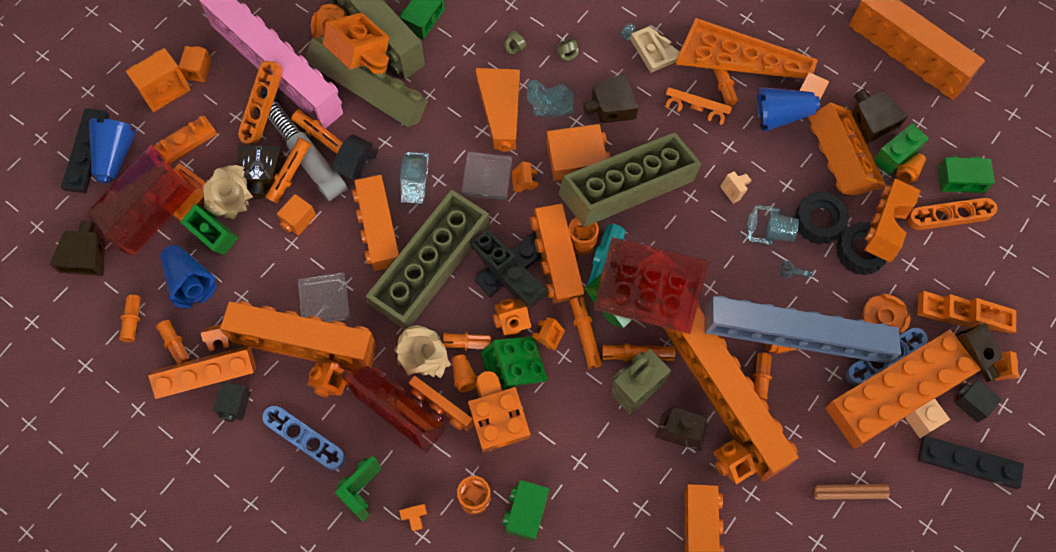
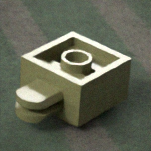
(639, 381)

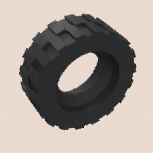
(828, 202)
(847, 255)

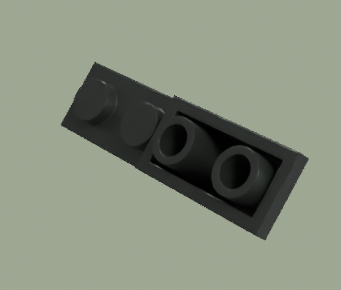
(507, 269)

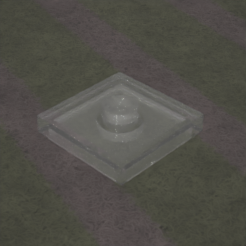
(487, 176)
(324, 297)

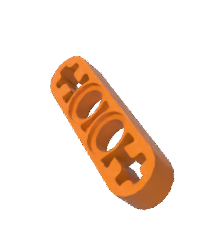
(256, 100)
(952, 214)

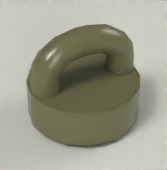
(516, 41)
(567, 46)

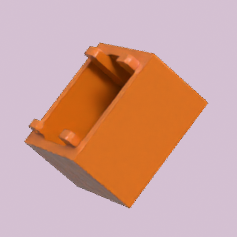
(158, 79)

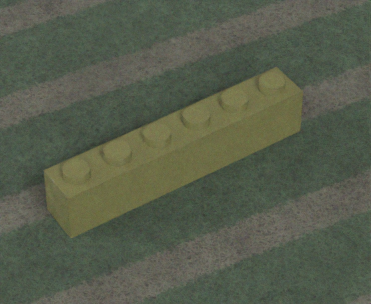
(378, 89)

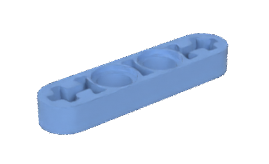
(906, 350)
(302, 439)

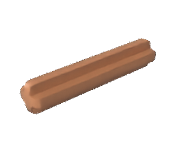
(854, 491)

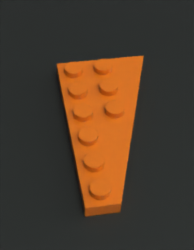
(729, 50)

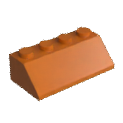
(846, 150)

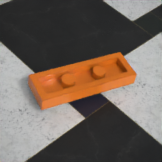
(440, 404)

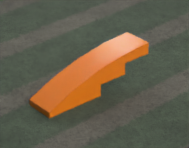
(966, 312)

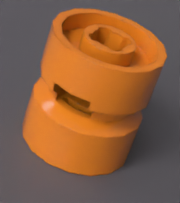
(583, 238)
(474, 495)

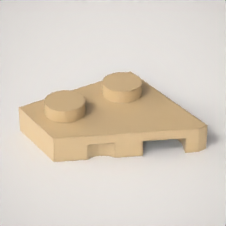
(654, 49)

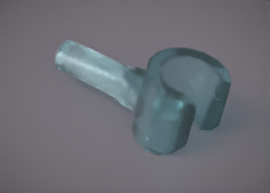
(627, 30)
(793, 271)

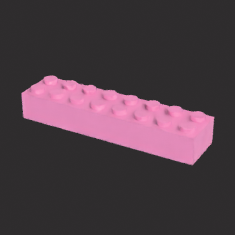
(259, 44)

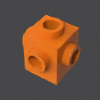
(511, 316)
(327, 379)
(734, 461)

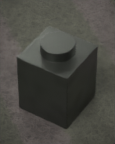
(977, 400)
(231, 401)

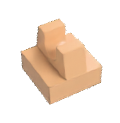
(735, 186)

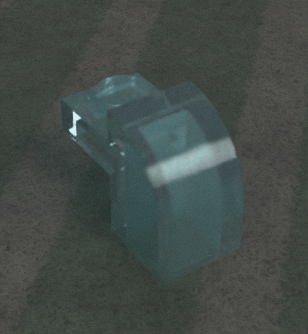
(550, 102)
(413, 176)

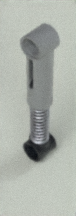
(326, 179)

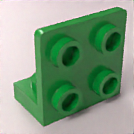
(514, 362)
(349, 487)

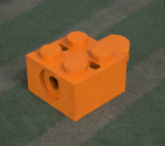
(357, 42)
(497, 414)

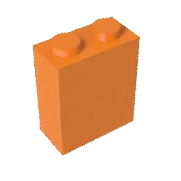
(575, 149)

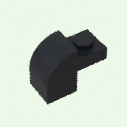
(353, 156)

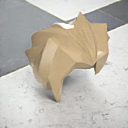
(226, 192)
(421, 352)

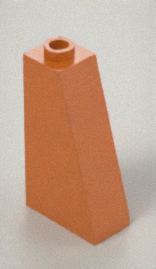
(500, 103)

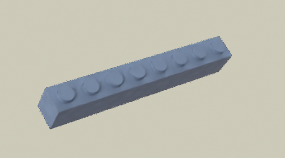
(801, 330)

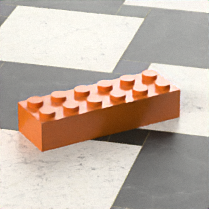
(917, 44)
(298, 336)
(902, 388)

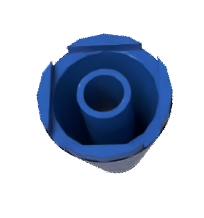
(784, 106)
(109, 147)
(186, 277)

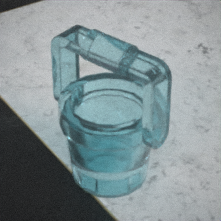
(778, 228)

